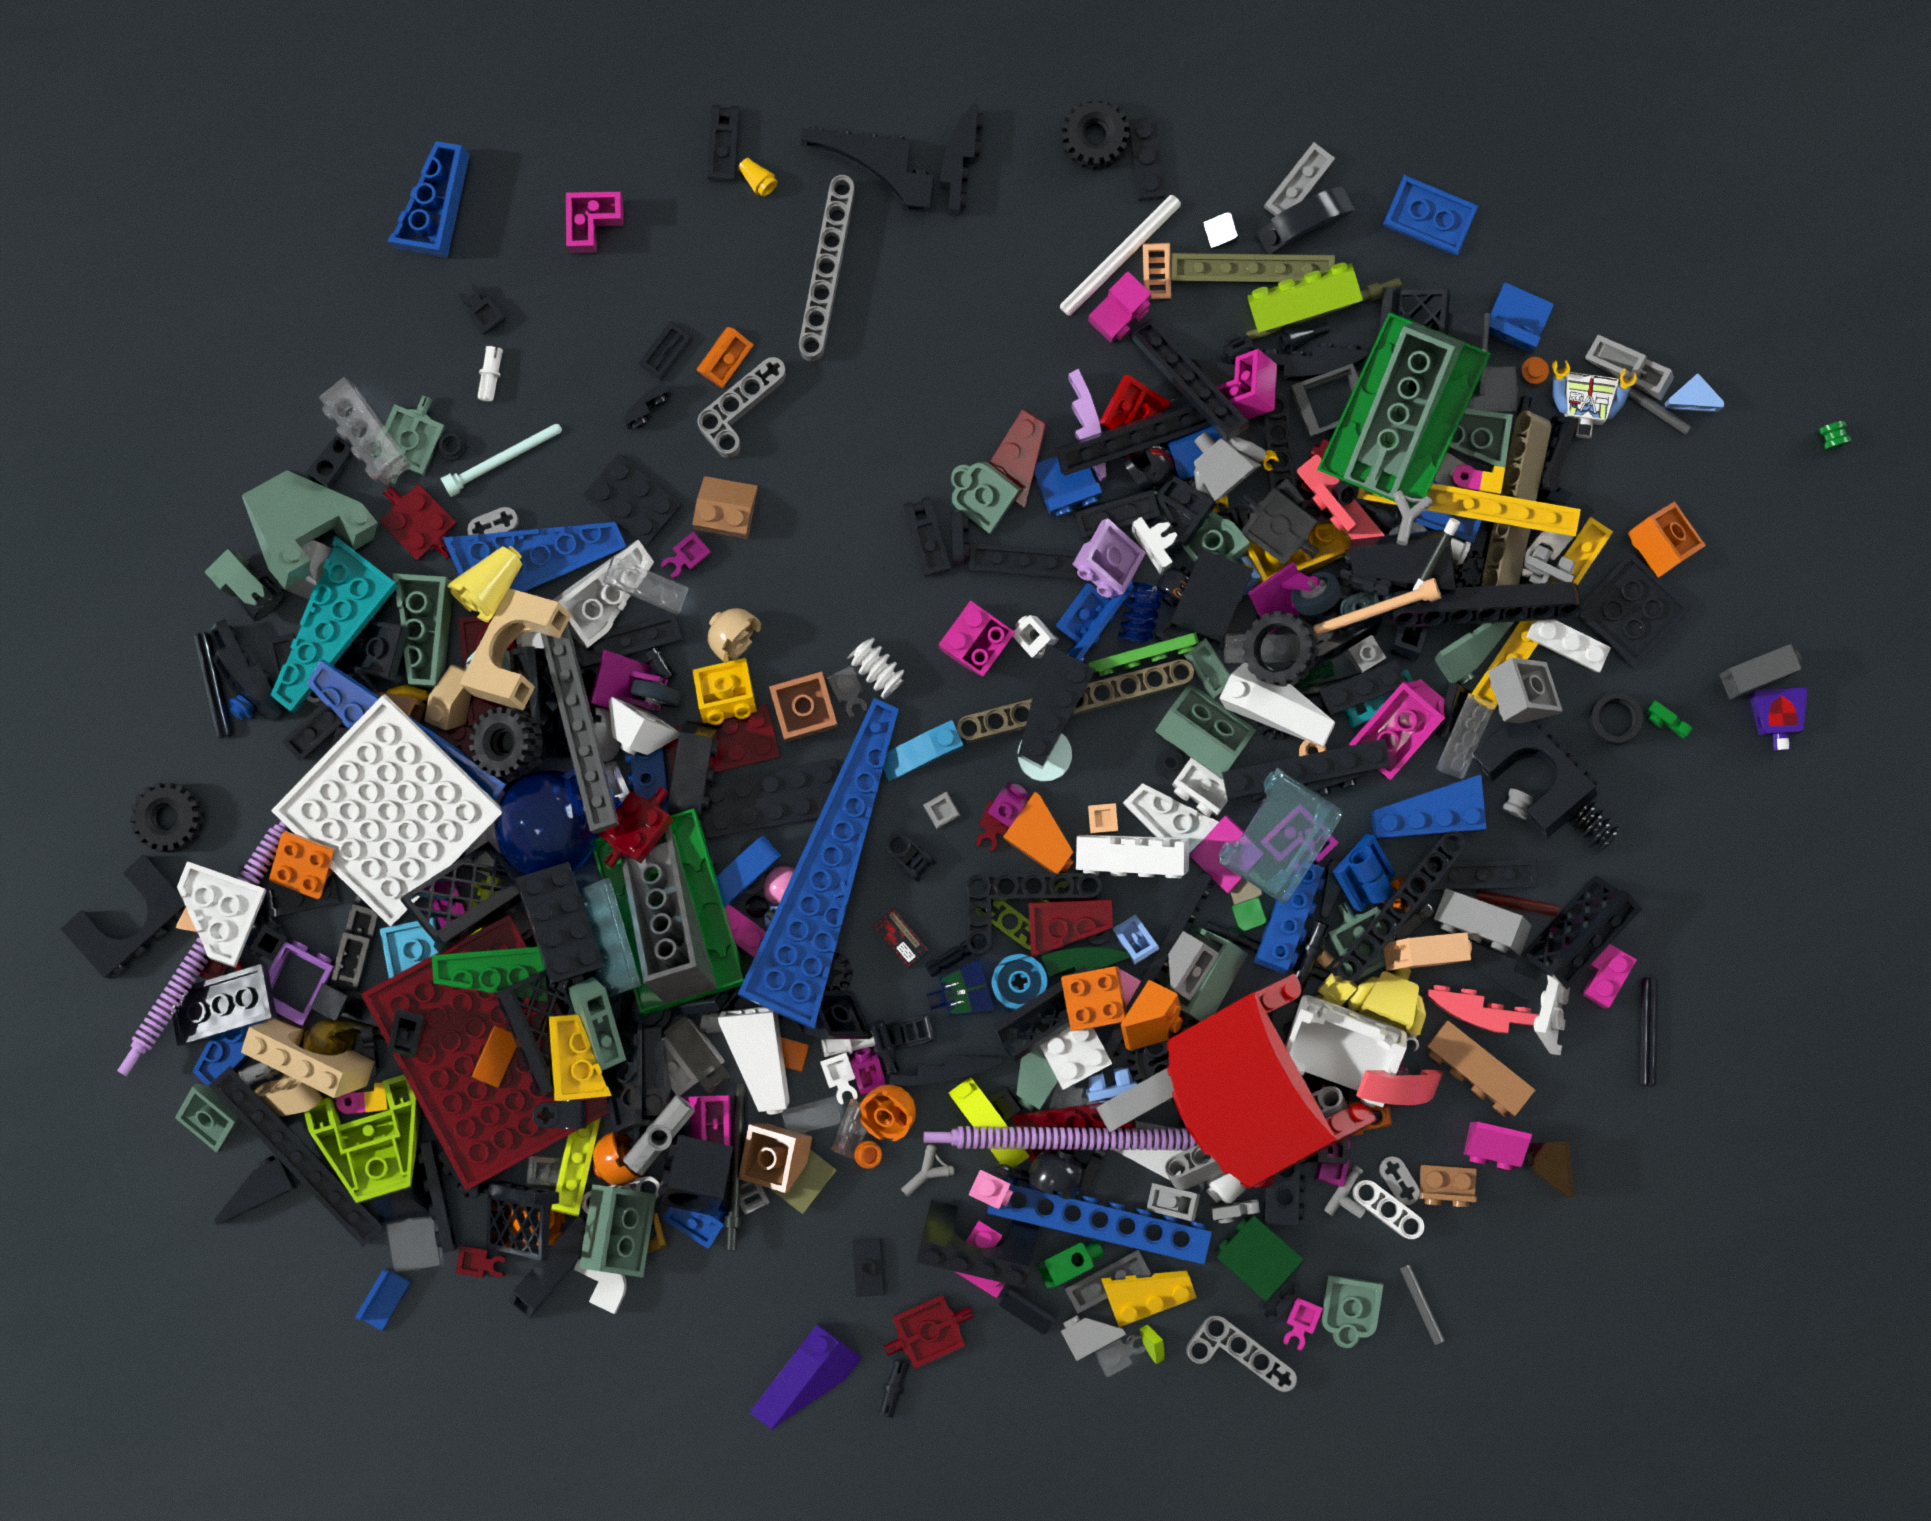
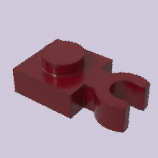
(992, 828)
(475, 1261)

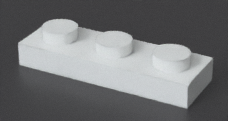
(1569, 643)

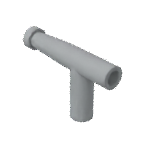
(1340, 1196)

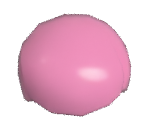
(776, 883)

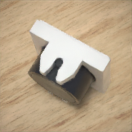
(1157, 541)

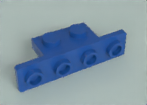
(1088, 618)

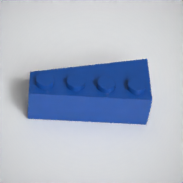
(432, 210)
(1434, 813)

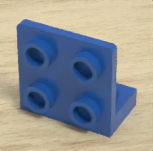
(1519, 317)

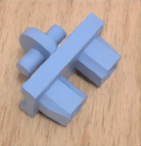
(1098, 1090)

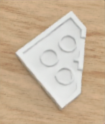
(220, 910)

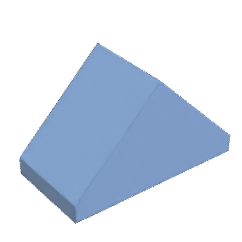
(1695, 396)
(1135, 939)

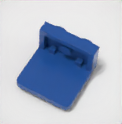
(1065, 492)

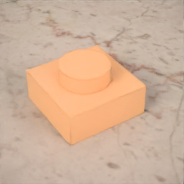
(1103, 818)

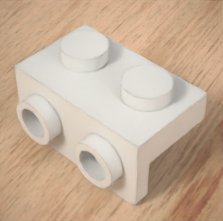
(1202, 787)

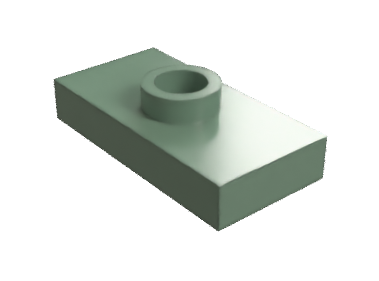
(1208, 667)

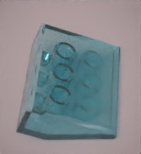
(620, 972)

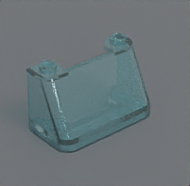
(1282, 837)

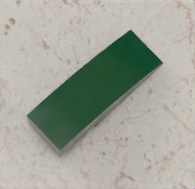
(1091, 957)

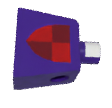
(1779, 714)

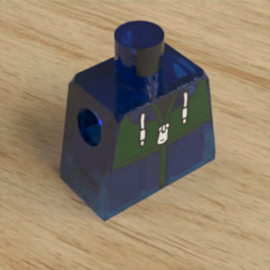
(963, 991)

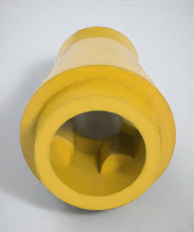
(759, 178)

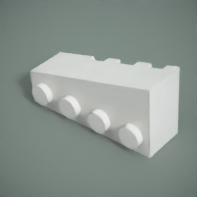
(1133, 855)

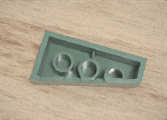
(426, 611)

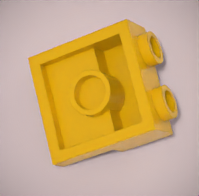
(724, 691)

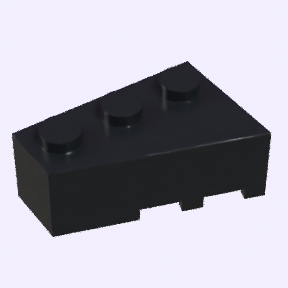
(693, 767)

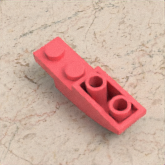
(1469, 1009)

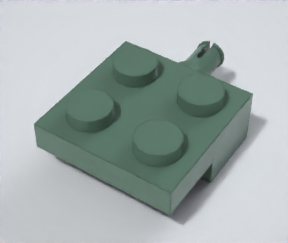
(1347, 932)

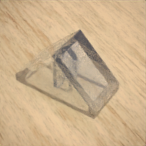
(543, 1170)

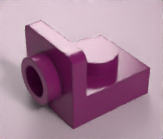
(867, 1070)

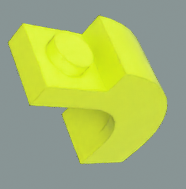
(982, 1114)

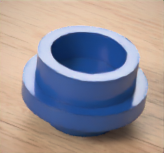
(241, 707)

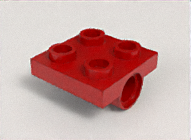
(1131, 403)

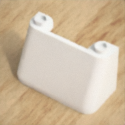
(1342, 1043)

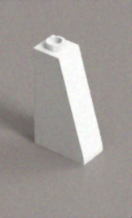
(758, 1051)

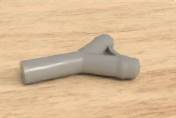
(1409, 514)
(927, 1171)

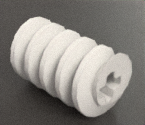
(876, 667)

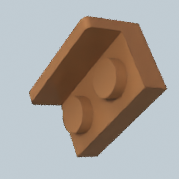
(1447, 1183)

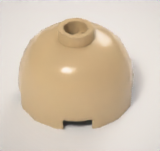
(731, 633)

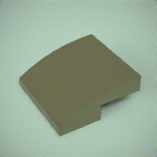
(809, 1183)

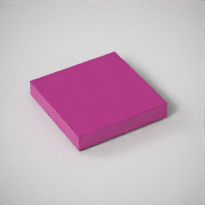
(1207, 853)

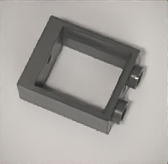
(1303, 405)
(1761, 671)

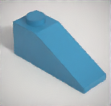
(922, 751)

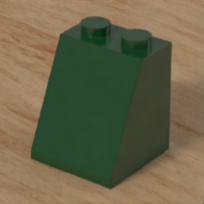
(1259, 1258)

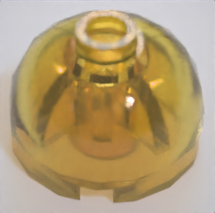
(329, 1038)

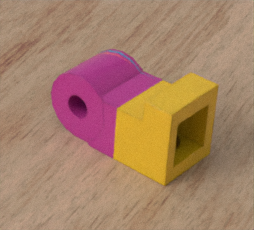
(1471, 479)
(363, 1102)

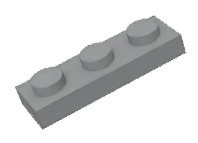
(1300, 180)

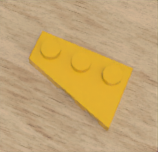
(573, 1062)
(1142, 1297)

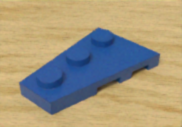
(220, 1054)

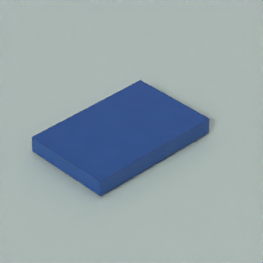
(1430, 215)

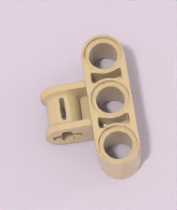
(288, 1096)

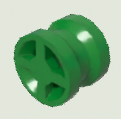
(1835, 435)

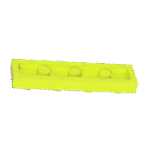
(575, 1169)

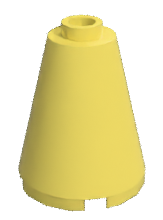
(487, 582)

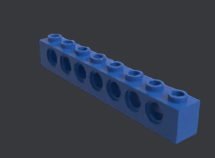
(1193, 1251)

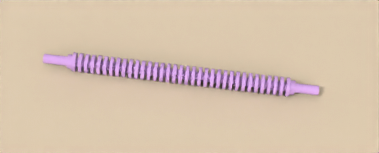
(140, 1044)
(1062, 1138)

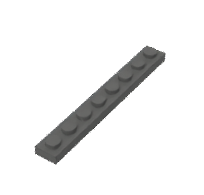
(580, 732)

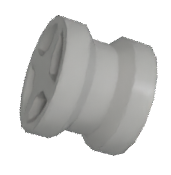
(1518, 803)

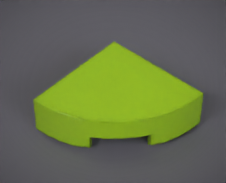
(1153, 1343)

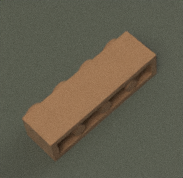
(1479, 1068)

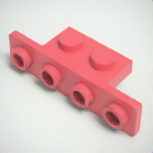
(1347, 517)

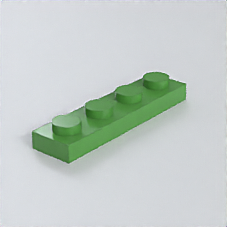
(1155, 651)

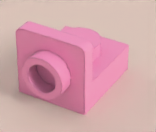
(991, 1190)

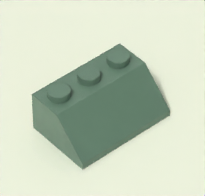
(1205, 730)
(1217, 981)
(617, 1231)

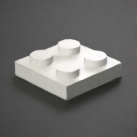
(1075, 1055)

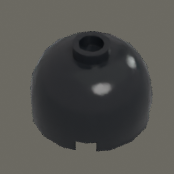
(1057, 1172)

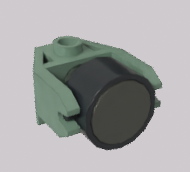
(234, 576)

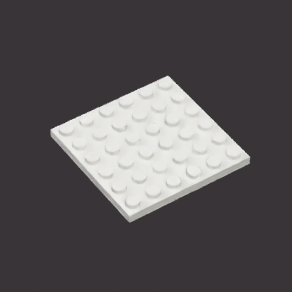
(388, 808)

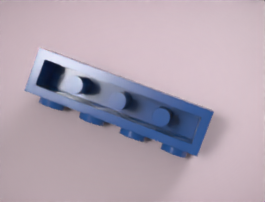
(648, 774)
(1287, 923)

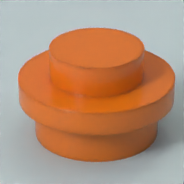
(1535, 370)
(868, 1154)

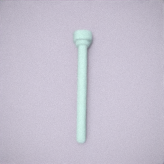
(455, 482)

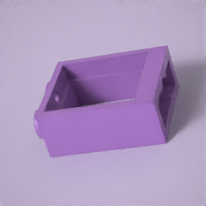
(276, 968)

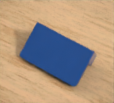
(383, 1299)

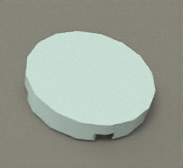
(1055, 766)

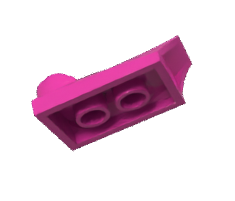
(1404, 723)

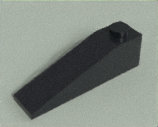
(1553, 541)

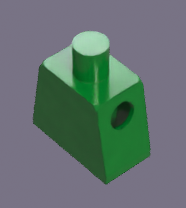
(1059, 1267)

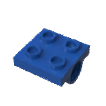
(1365, 874)

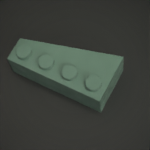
(1483, 436)

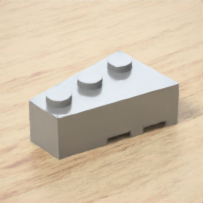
(1482, 922)

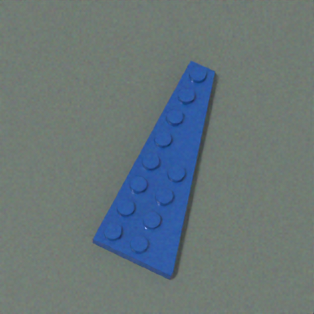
(353, 700)

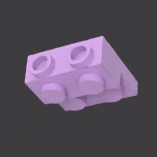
(1109, 560)

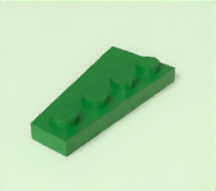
(490, 970)

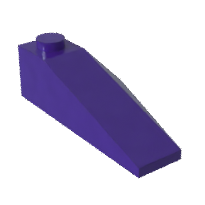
(810, 1373)

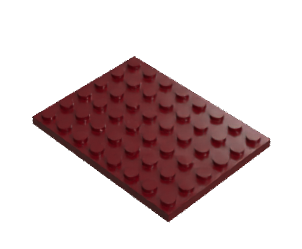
(475, 1122)

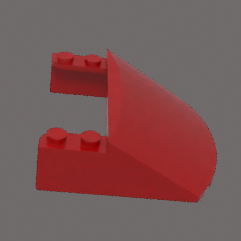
(1246, 1093)

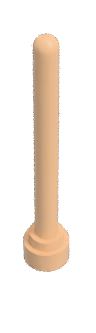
(1427, 591)

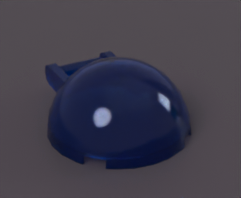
(545, 822)

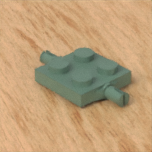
(414, 434)

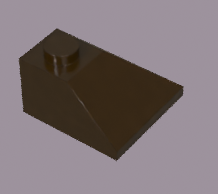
(1552, 1165)

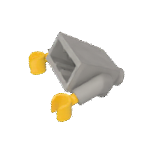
(1226, 465)

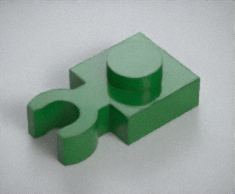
(1662, 717)

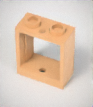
(1427, 951)

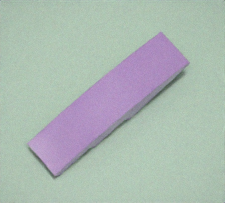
(1087, 416)

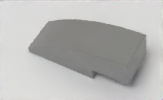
(1614, 357)

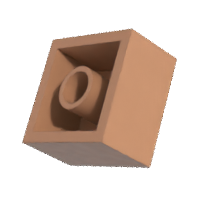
(803, 707)

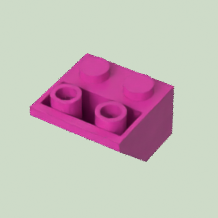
(976, 639)
(711, 1118)

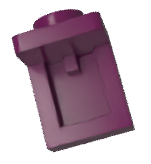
(1009, 803)

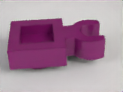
(689, 552)
(1331, 1172)

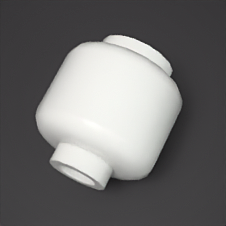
(1224, 1188)

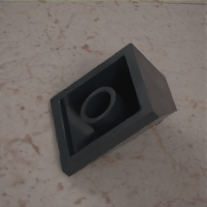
(839, 1018)
(406, 1203)

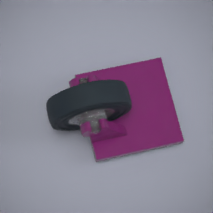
(1296, 593)
(630, 682)

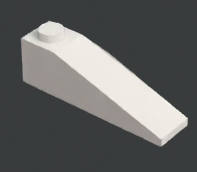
(595, 603)
(1276, 706)

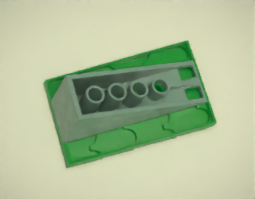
(1397, 434)

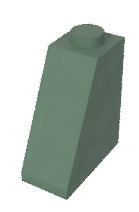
(1034, 1079)

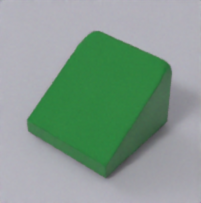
(1249, 914)

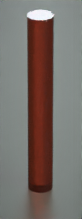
(1518, 903)

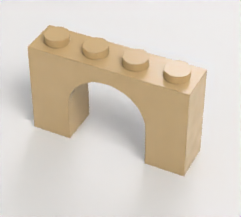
(515, 616)
(278, 1045)

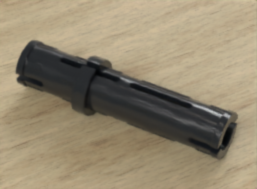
(1311, 950)

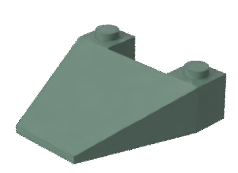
(296, 511)

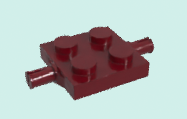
(418, 522)
(639, 827)
(928, 1331)

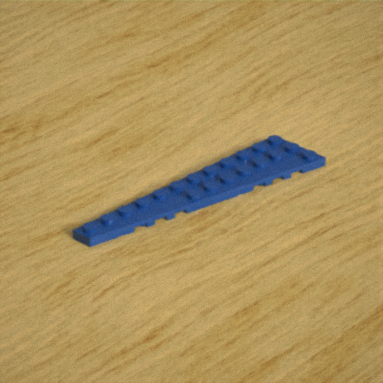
(804, 932)

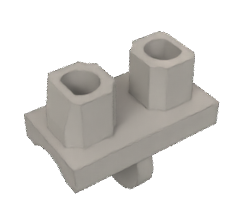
(1538, 564)

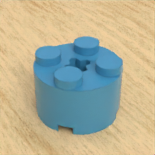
(1005, 974)

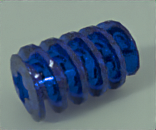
(1142, 613)

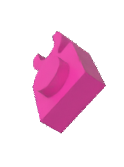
(1302, 1318)

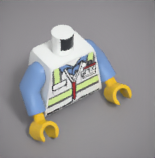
(1589, 397)

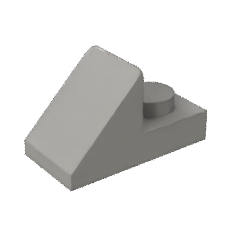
(1173, 1202)

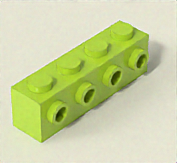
(1304, 297)

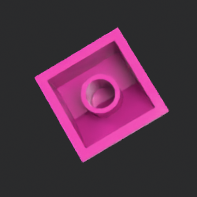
(1496, 1145)

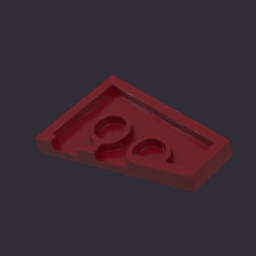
(1066, 921)

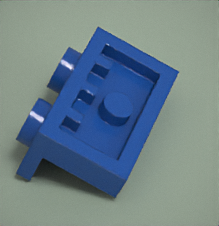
(697, 1226)

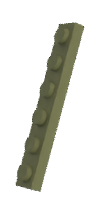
(1246, 267)

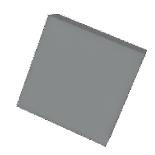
(941, 810)

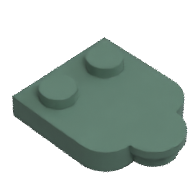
(983, 493)
(1351, 1309)

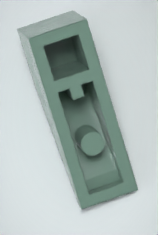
(596, 1015)

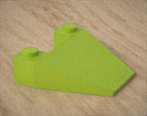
(373, 1152)

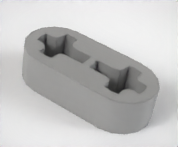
(493, 517)
(1405, 1177)

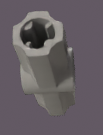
(670, 1122)

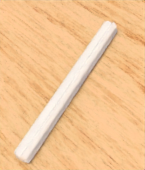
(1119, 255)

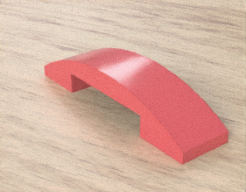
(1399, 1089)

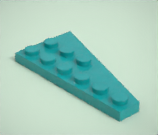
(335, 615)

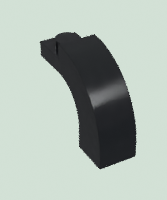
(1304, 217)

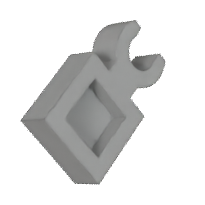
(1227, 1212)

